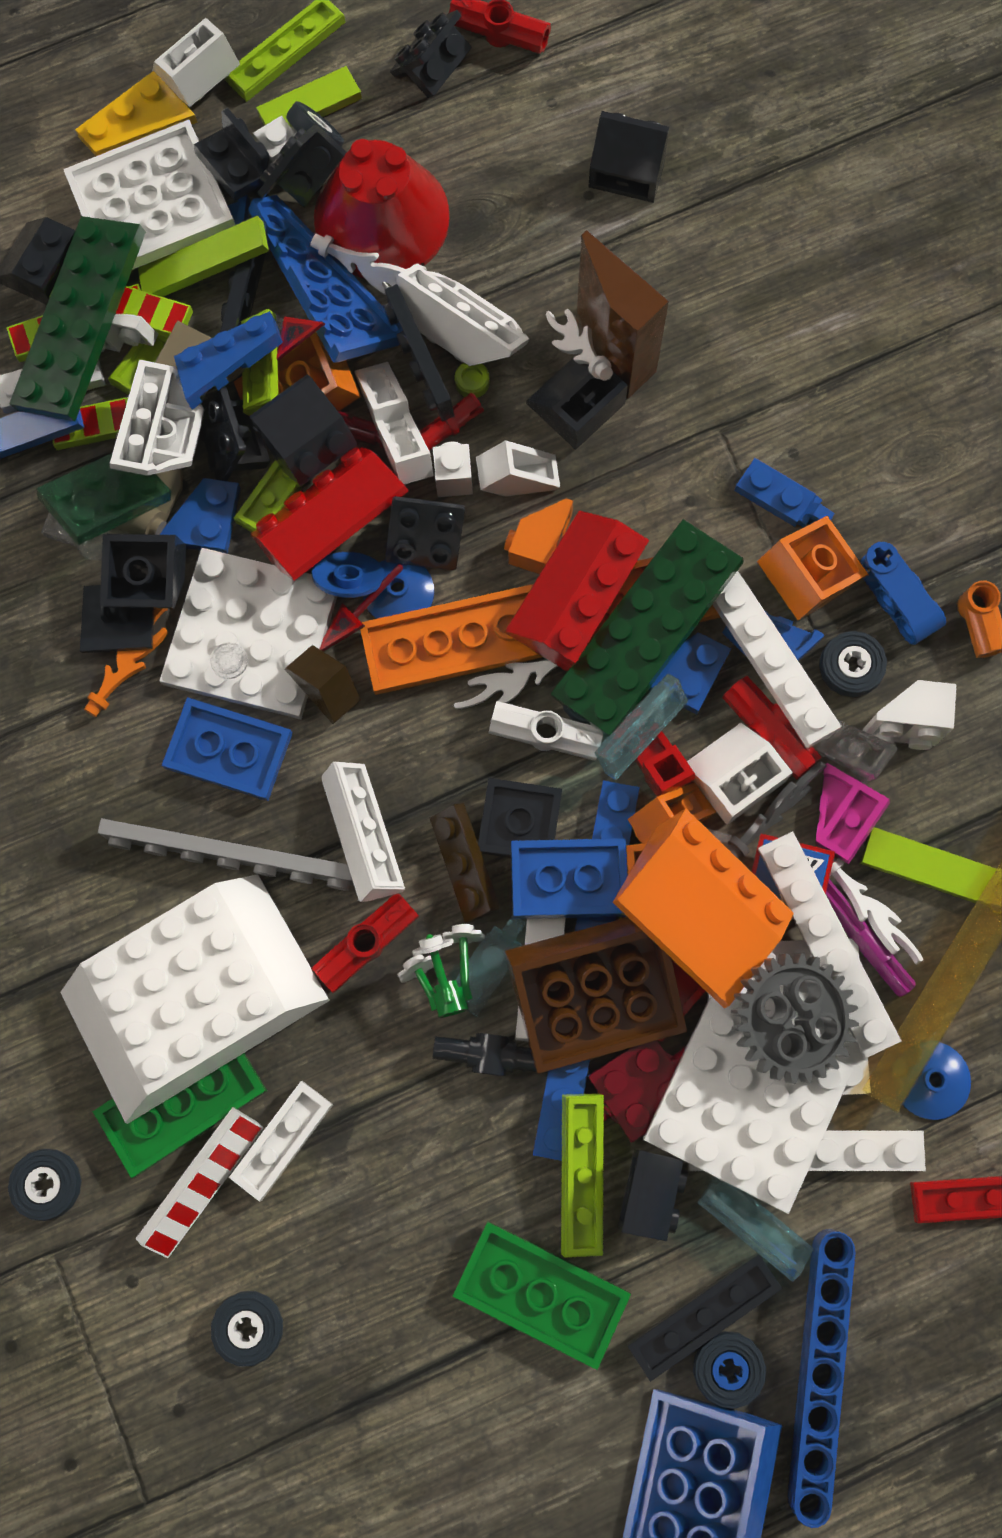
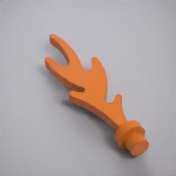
(126, 669)

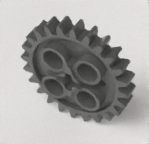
(823, 1001)

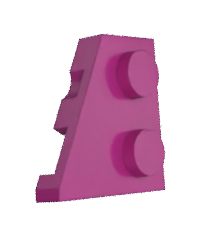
(847, 813)

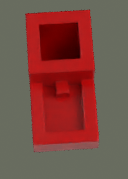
(664, 766)

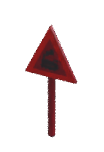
(295, 332)
(346, 622)

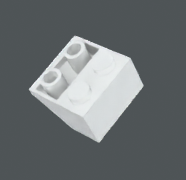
(196, 62)
(917, 716)
(738, 771)

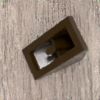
(324, 682)

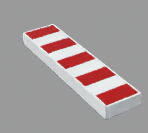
(199, 1183)

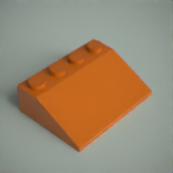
(702, 906)

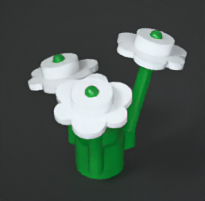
(449, 998)

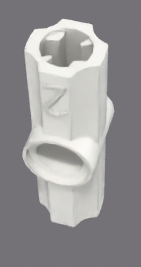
(521, 725)

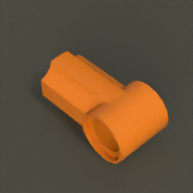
(983, 623)

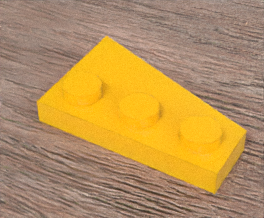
(134, 115)

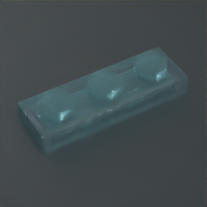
(641, 726)
(757, 1227)

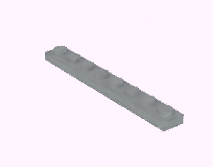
(228, 854)

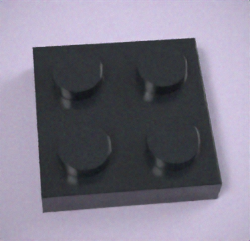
(517, 814)

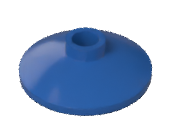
(348, 574)
(416, 594)
(952, 1093)

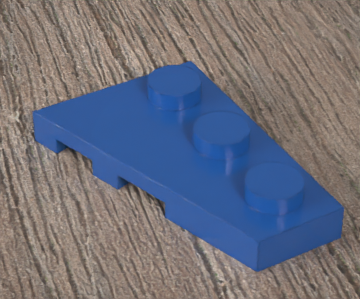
(213, 360)

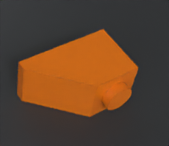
(538, 536)
(668, 805)

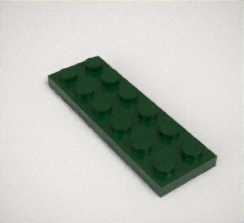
(77, 318)
(647, 627)

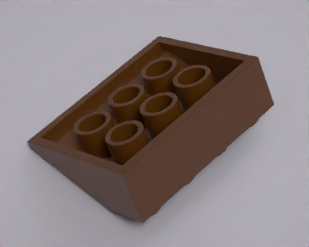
(621, 312)
(594, 993)

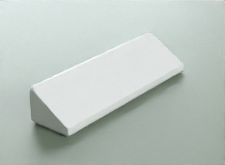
(362, 831)

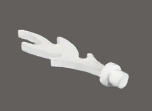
(373, 272)
(580, 343)
(508, 683)
(879, 915)

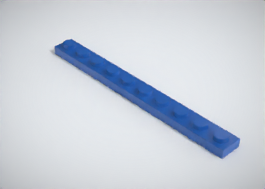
(614, 808)

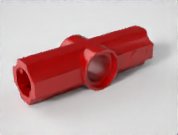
(502, 24)
(771, 724)
(346, 960)

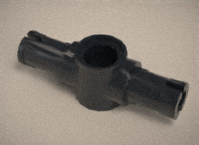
(485, 1054)

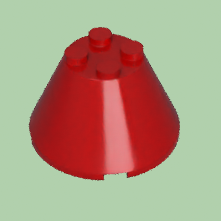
(383, 206)

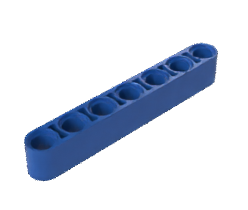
(828, 1394)

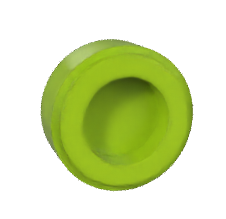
(472, 379)

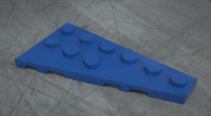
(324, 286)

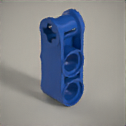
(901, 593)

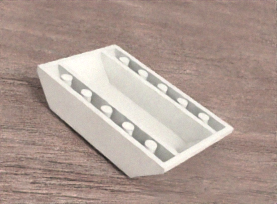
(190, 993)

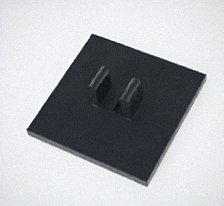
(113, 627)

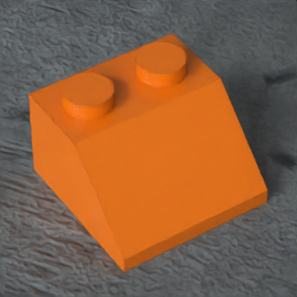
(812, 567)

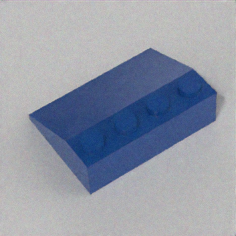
(701, 1471)

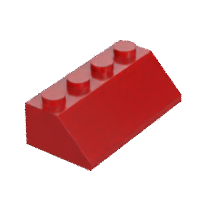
(327, 512)
(576, 587)

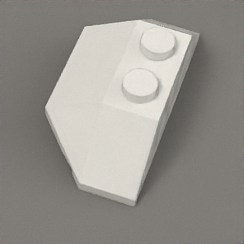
(458, 317)
(157, 424)

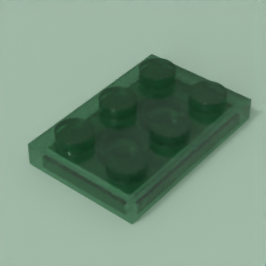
(100, 498)

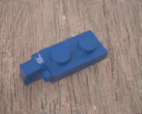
(781, 495)

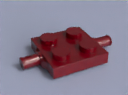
(635, 1085)

